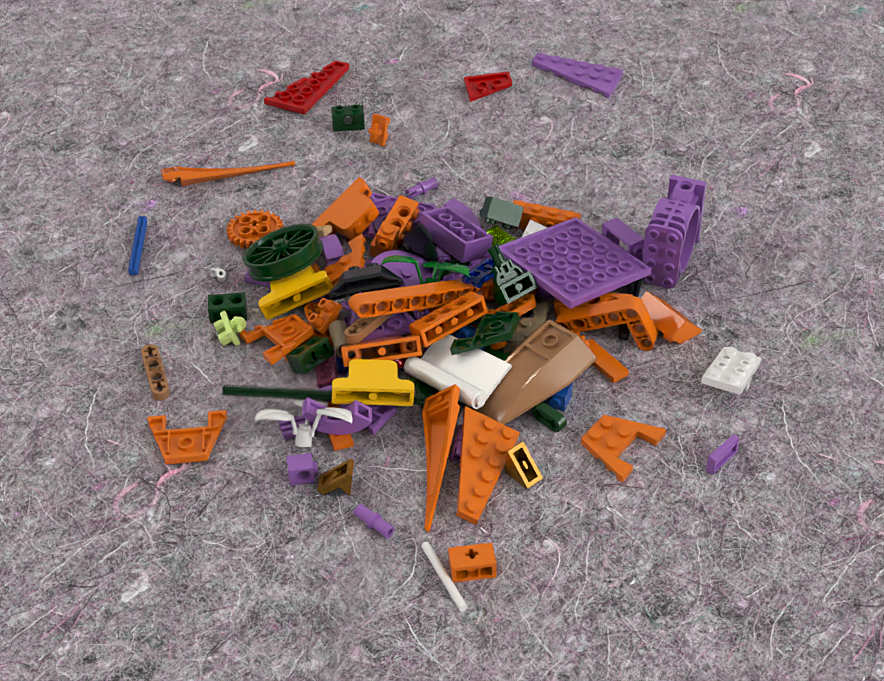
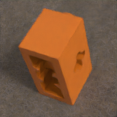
(472, 562)

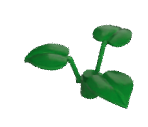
(435, 265)

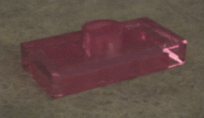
(327, 372)

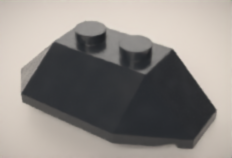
(420, 242)
(363, 280)

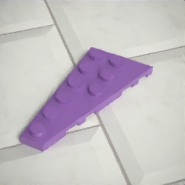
(583, 74)

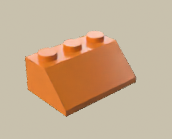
(669, 320)

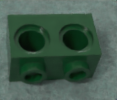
(233, 303)
(310, 355)

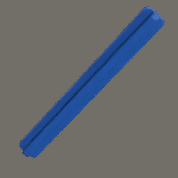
(137, 246)

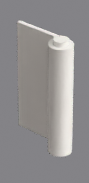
(472, 371)

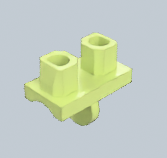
(228, 329)

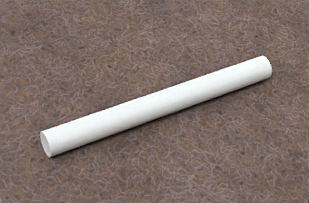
(448, 583)

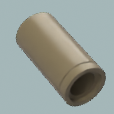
(336, 332)

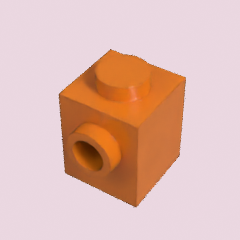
(387, 236)

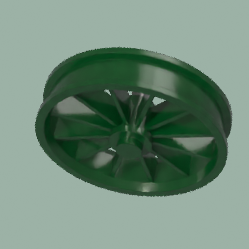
(283, 252)

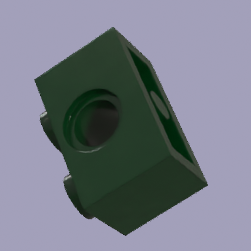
(353, 122)

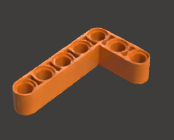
(611, 313)

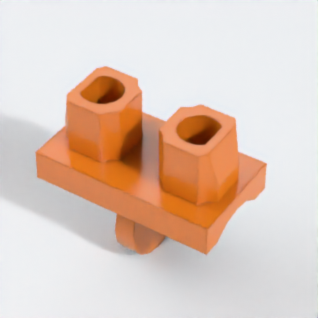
(378, 129)
(328, 315)

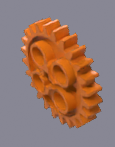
(252, 226)

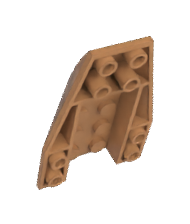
(540, 368)

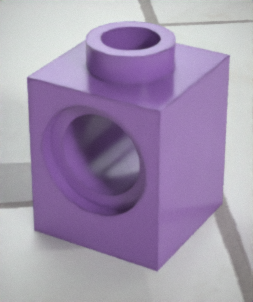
(301, 469)

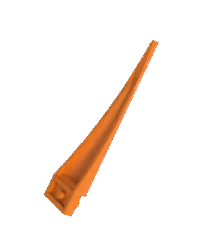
(198, 175)
(439, 422)

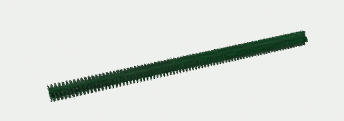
(263, 392)

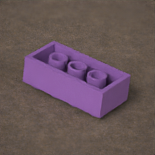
(456, 234)

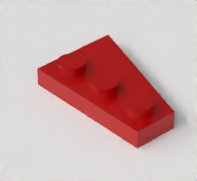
(486, 84)

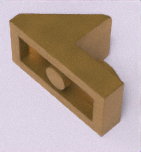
(337, 477)

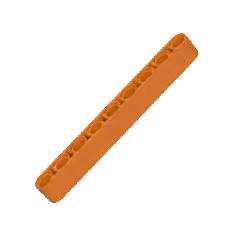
(414, 297)

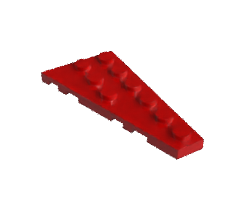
(307, 92)

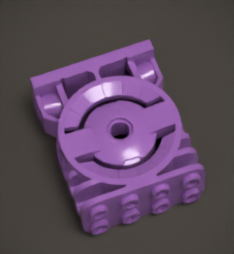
(674, 231)

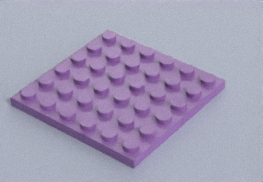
(574, 262)

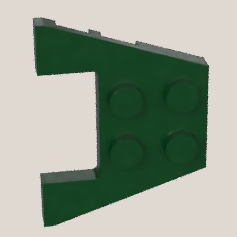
(491, 330)

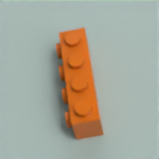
(543, 215)

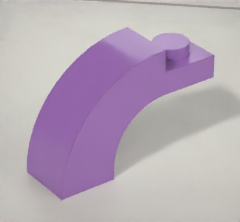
(332, 249)
(331, 425)

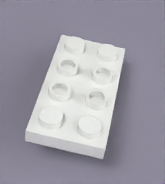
(731, 370)

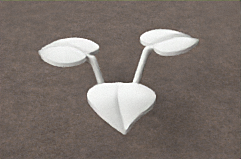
(304, 432)

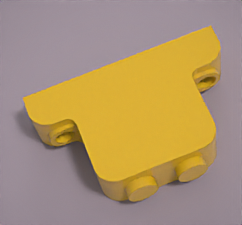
(294, 291)
(373, 384)

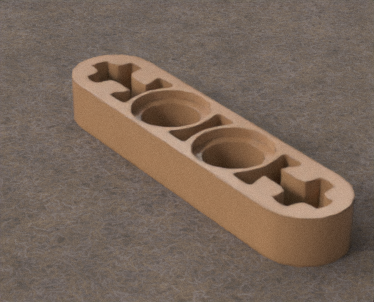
(363, 327)
(153, 372)

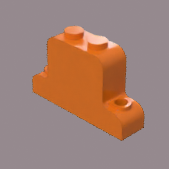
(350, 211)
(383, 349)

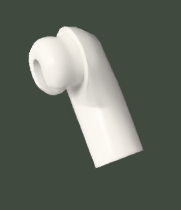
(219, 273)

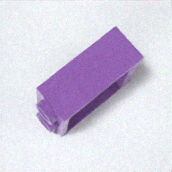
(617, 230)

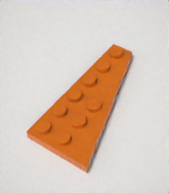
(481, 461)

